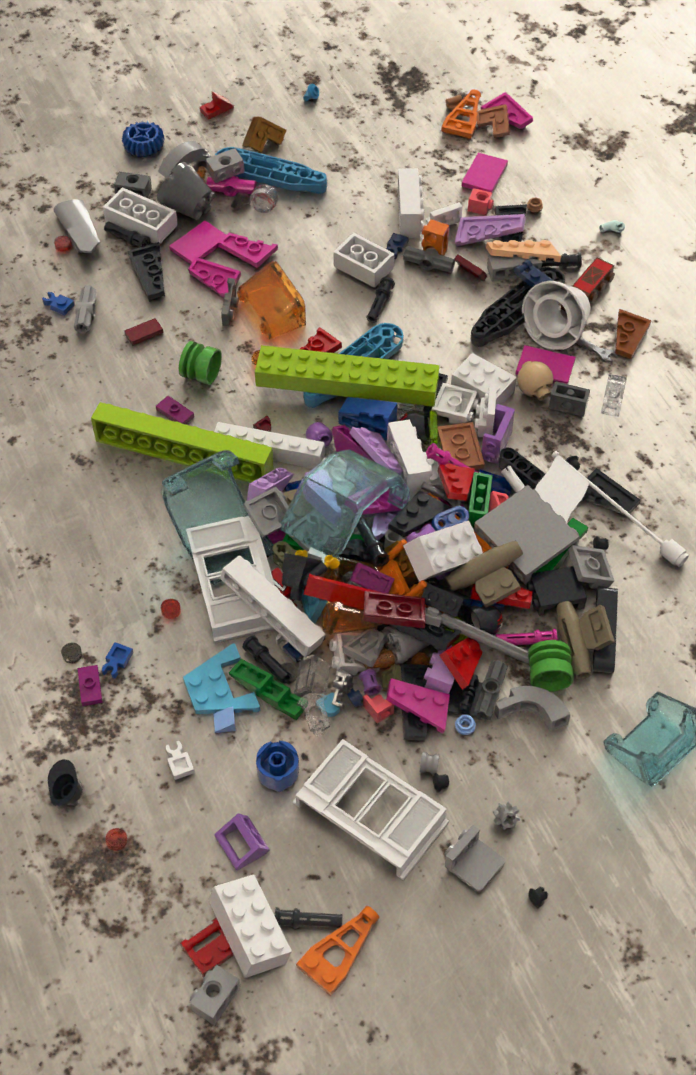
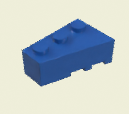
(368, 414)

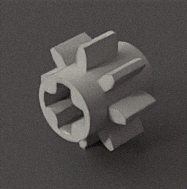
(511, 818)

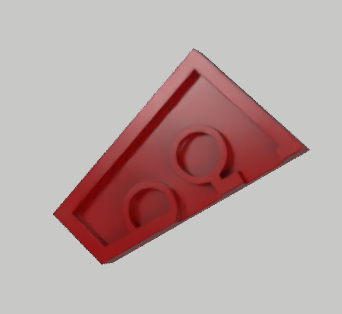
(462, 660)

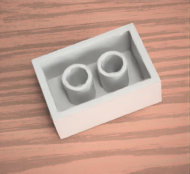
(363, 260)
(479, 374)

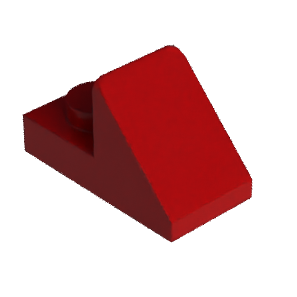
(216, 107)

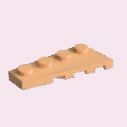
(524, 249)

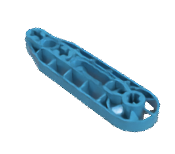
(280, 172)
(375, 343)

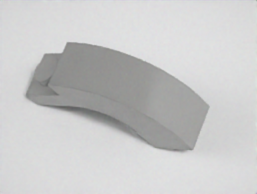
(185, 152)
(535, 700)

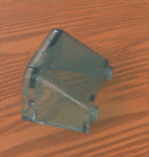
(656, 741)

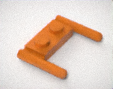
(392, 569)

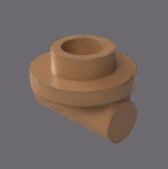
(452, 102)

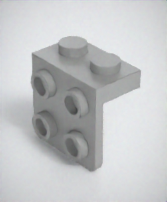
(473, 860)

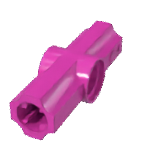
(232, 186)

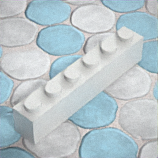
(285, 448)
(272, 606)

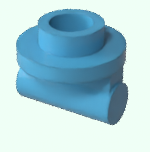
(312, 92)

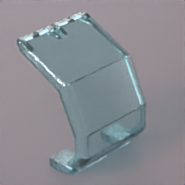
(206, 496)
(335, 498)

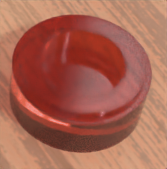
(62, 243)
(170, 608)
(116, 839)

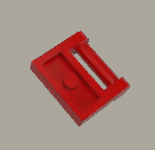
(213, 953)

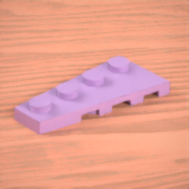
(487, 227)
(376, 448)

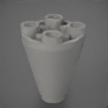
(402, 644)

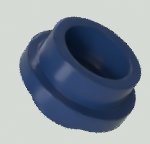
(355, 697)

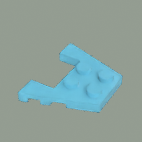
(210, 689)

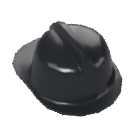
(64, 784)

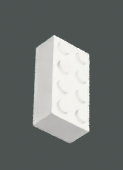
(410, 203)
(140, 215)
(408, 452)
(442, 550)
(249, 926)

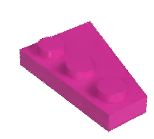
(517, 114)
(249, 251)
(421, 701)

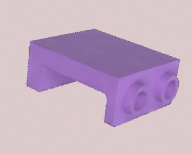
(503, 428)

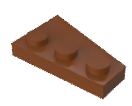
(630, 333)

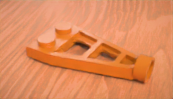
(463, 128)
(321, 970)

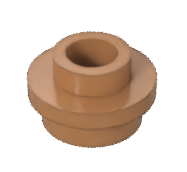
(535, 204)

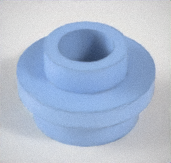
(465, 719)

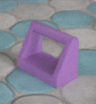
(251, 836)

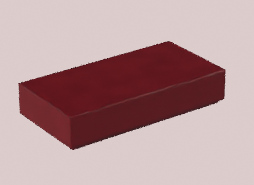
(470, 267)
(143, 331)

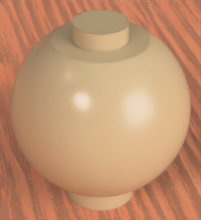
(535, 379)

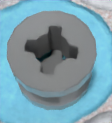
(429, 763)

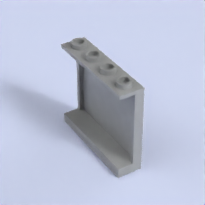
(533, 525)

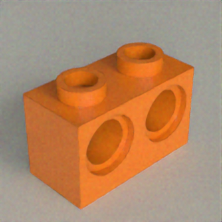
(436, 236)

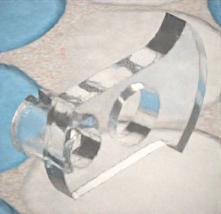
(311, 701)

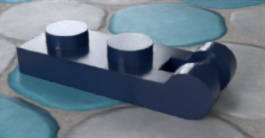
(533, 275)

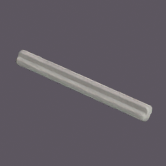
(485, 638)

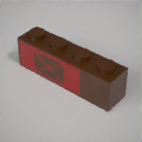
(594, 279)

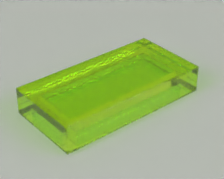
(433, 433)

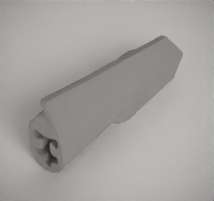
(78, 225)

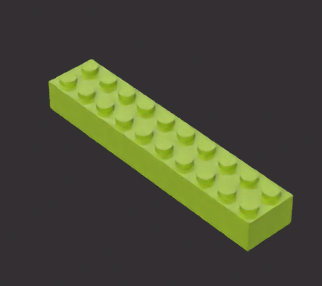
(347, 375)
(177, 441)

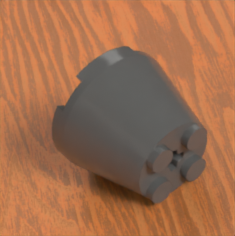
(186, 192)

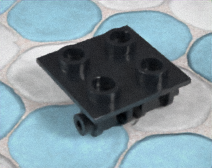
(464, 701)

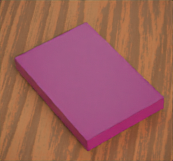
(484, 172)
(197, 242)
(560, 364)

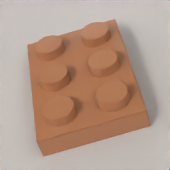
(462, 444)

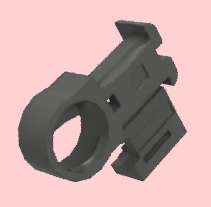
(342, 684)

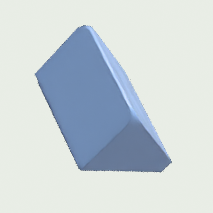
(224, 720)

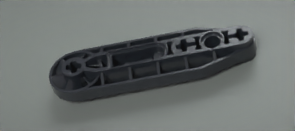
(501, 315)

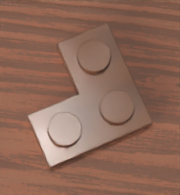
(496, 117)

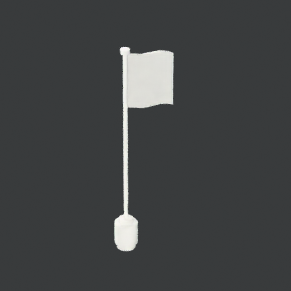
(565, 488)

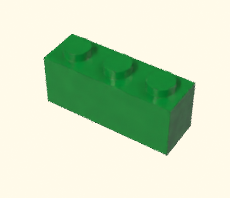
(479, 497)

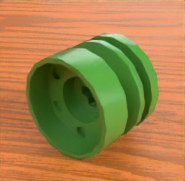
(200, 362)
(550, 665)

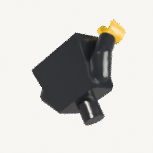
(299, 566)

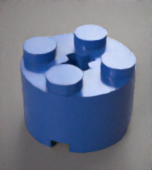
(277, 765)

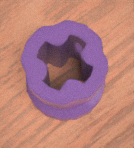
(370, 682)

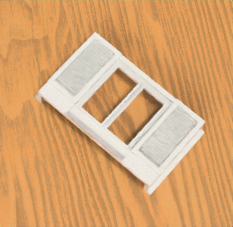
(228, 613)
(405, 835)

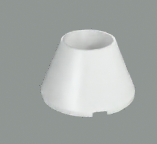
(544, 318)

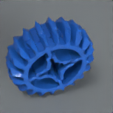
(143, 138)

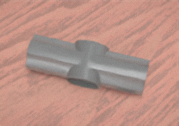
(85, 309)

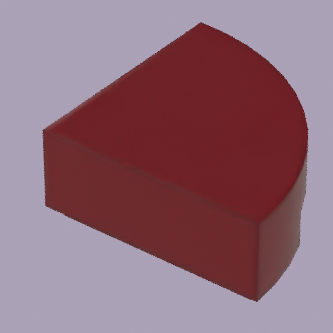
(263, 424)

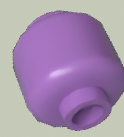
(319, 432)

